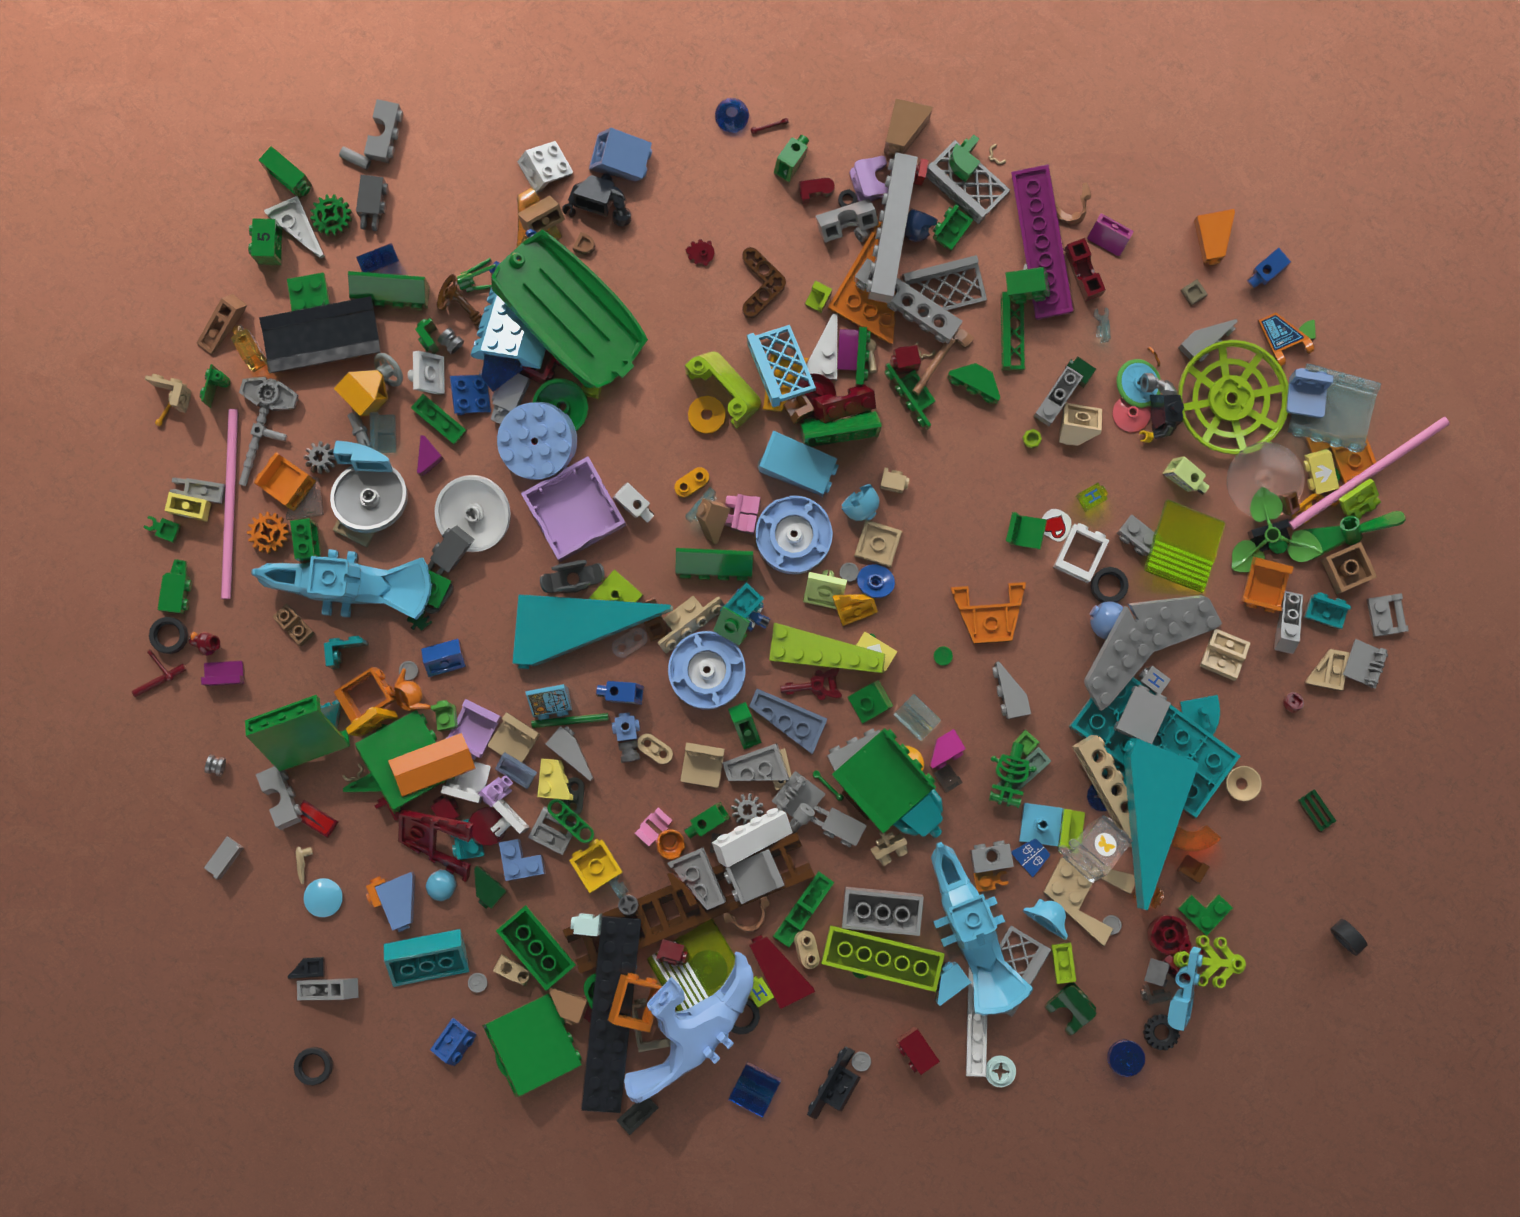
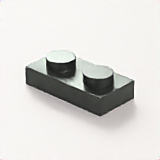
(637, 1115)

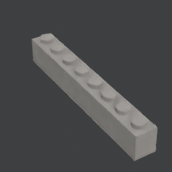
(892, 229)

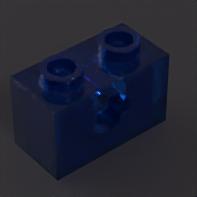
(377, 259)

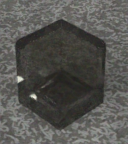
(947, 778)

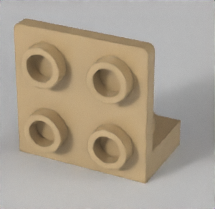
(179, 394)
(513, 738)
(702, 765)

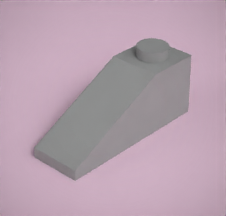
(568, 748)
(327, 989)

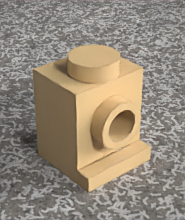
(894, 481)

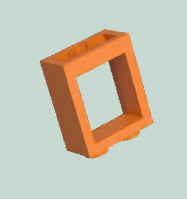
(347, 702)
(630, 1022)

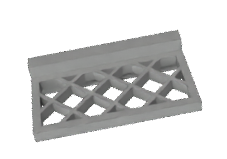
(959, 195)
(946, 269)
(1036, 962)

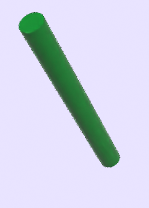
(570, 720)

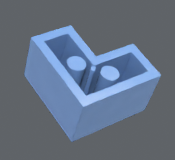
(515, 865)

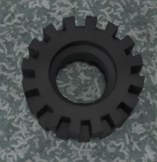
(1150, 1037)

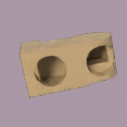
(512, 970)

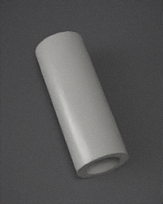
(355, 157)

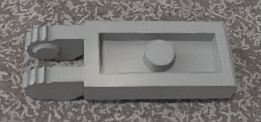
(200, 489)

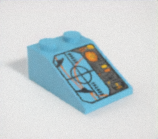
(549, 701)

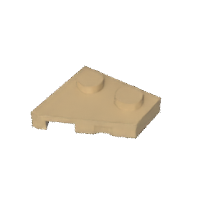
(1330, 670)

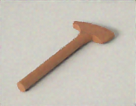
(960, 336)

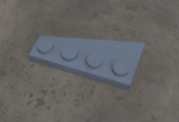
(791, 719)

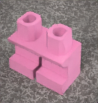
(742, 505)

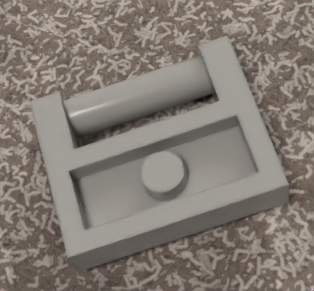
(1381, 616)
(549, 836)

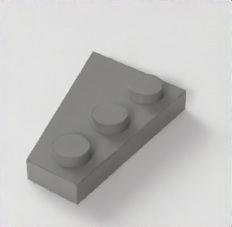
(757, 766)

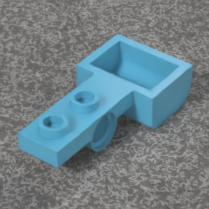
(1182, 1002)

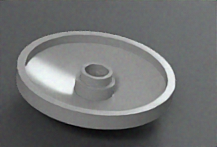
(368, 499)

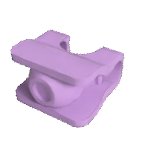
(864, 178)

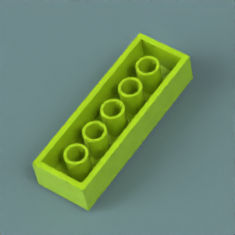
(882, 958)

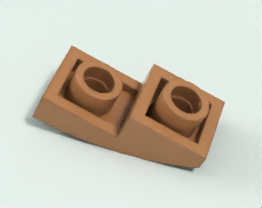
(293, 624)

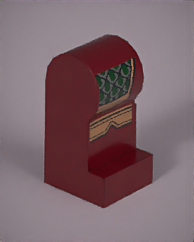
(816, 187)

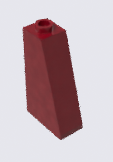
(781, 975)

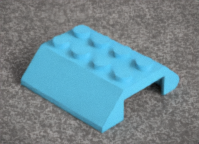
(506, 335)

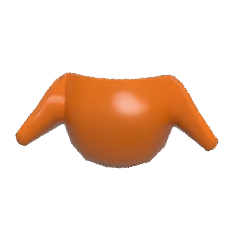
(408, 694)

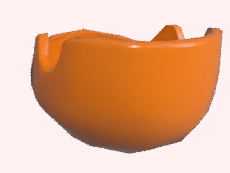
(670, 844)

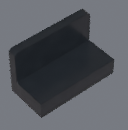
(1257, 535)

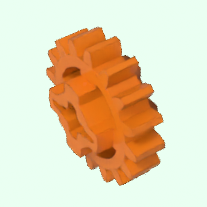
(275, 530)

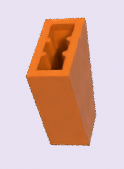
(1213, 234)

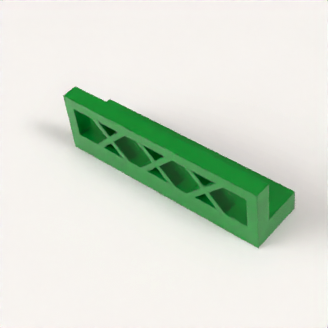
(1006, 334)

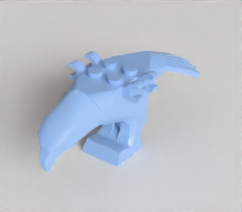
(692, 1031)

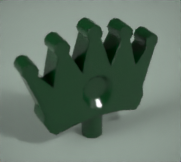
(421, 622)

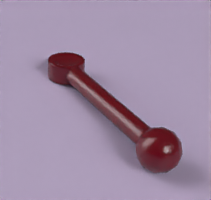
(754, 130)
(169, 677)

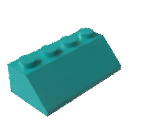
(426, 957)

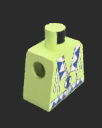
(1186, 475)

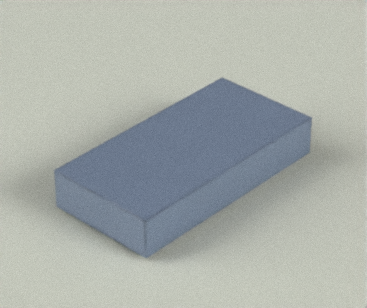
(516, 770)

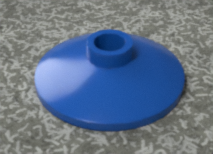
(878, 575)

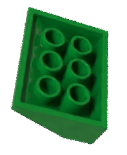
(841, 430)

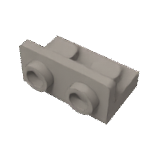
(1136, 534)

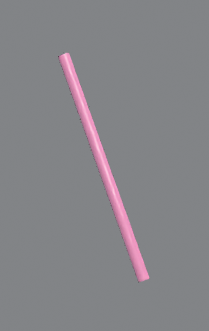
(1368, 473)
(229, 504)

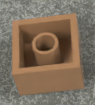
(1348, 568)

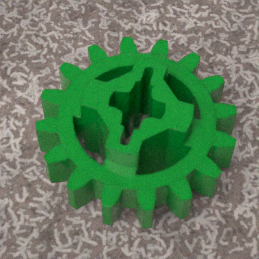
(326, 221)

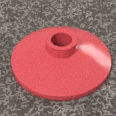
(1129, 422)

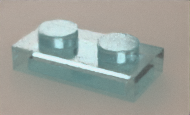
(691, 515)

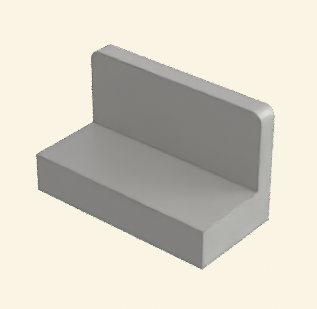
(223, 857)

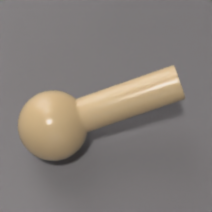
(871, 364)

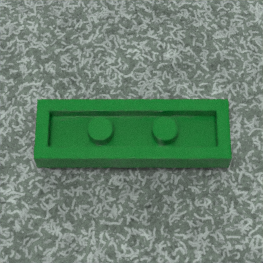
(862, 355)
(438, 419)

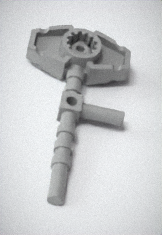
(268, 395)

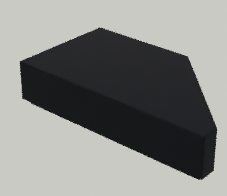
(309, 968)

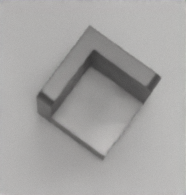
(1157, 972)

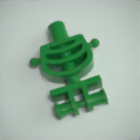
(1015, 757)

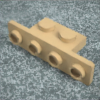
(688, 619)

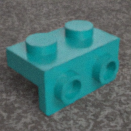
(745, 601)
(1327, 610)

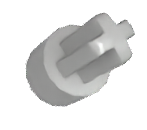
(801, 816)

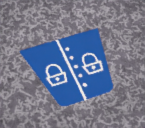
(1031, 856)

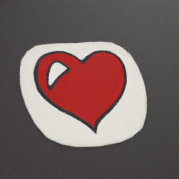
(1057, 524)

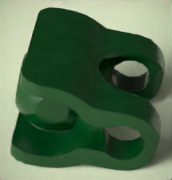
(1077, 1002)

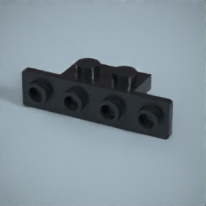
(837, 1086)

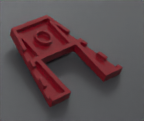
(419, 833)

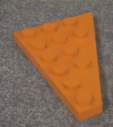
(854, 304)

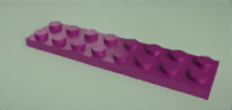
(1042, 237)

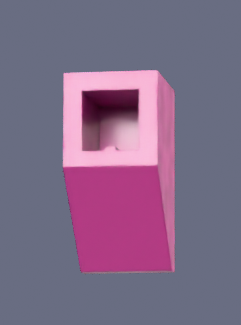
(946, 747)

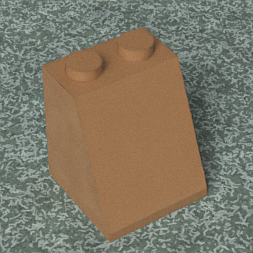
(905, 125)

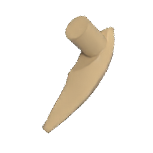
(300, 854)

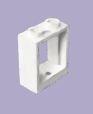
(1075, 571)

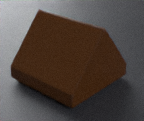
(1290, 503)

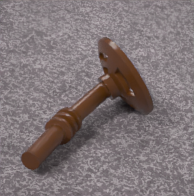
(451, 294)

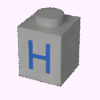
(1154, 679)

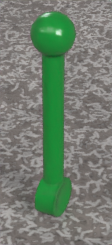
(816, 774)

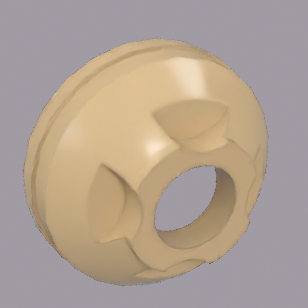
(1253, 783)

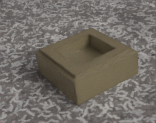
(1194, 292)

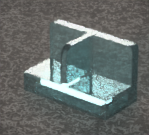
(383, 432)

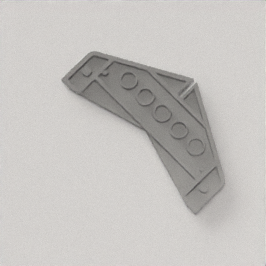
(1135, 640)

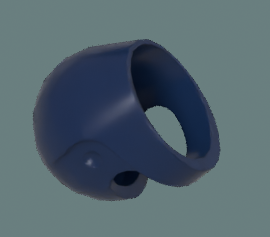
(918, 225)

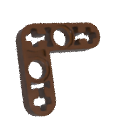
(768, 279)

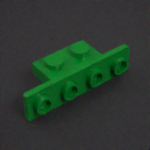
(914, 402)

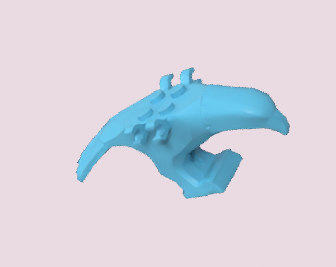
(344, 581)
(995, 982)

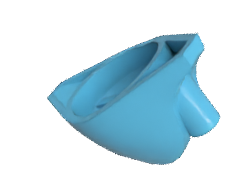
(1050, 916)

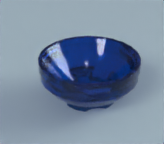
(728, 123)

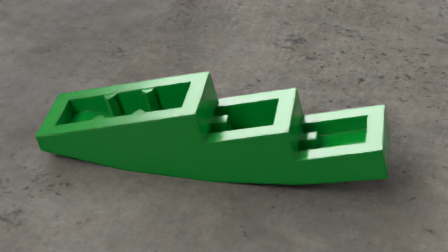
(803, 909)

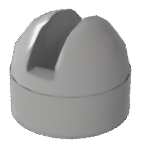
(861, 235)

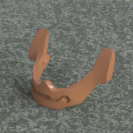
(1076, 217)
(730, 918)

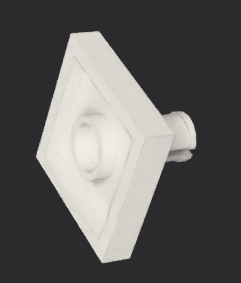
(427, 373)
(509, 818)

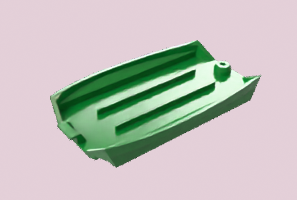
(569, 310)

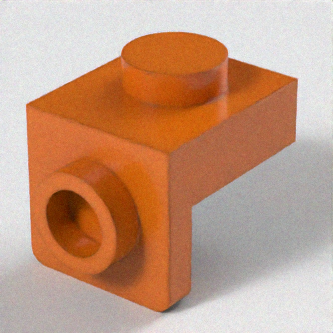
(373, 897)

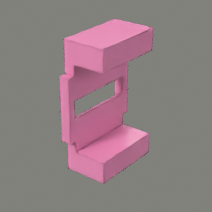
(646, 833)

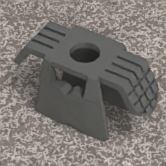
(558, 581)

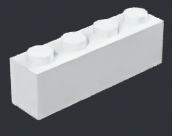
(752, 837)

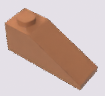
(221, 322)

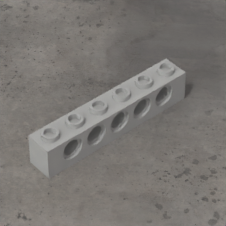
(919, 301)

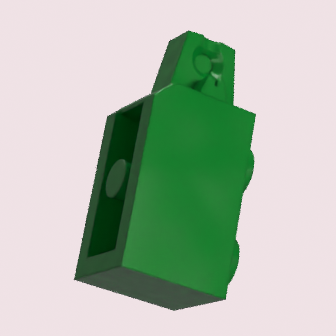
(175, 589)

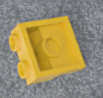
(595, 865)

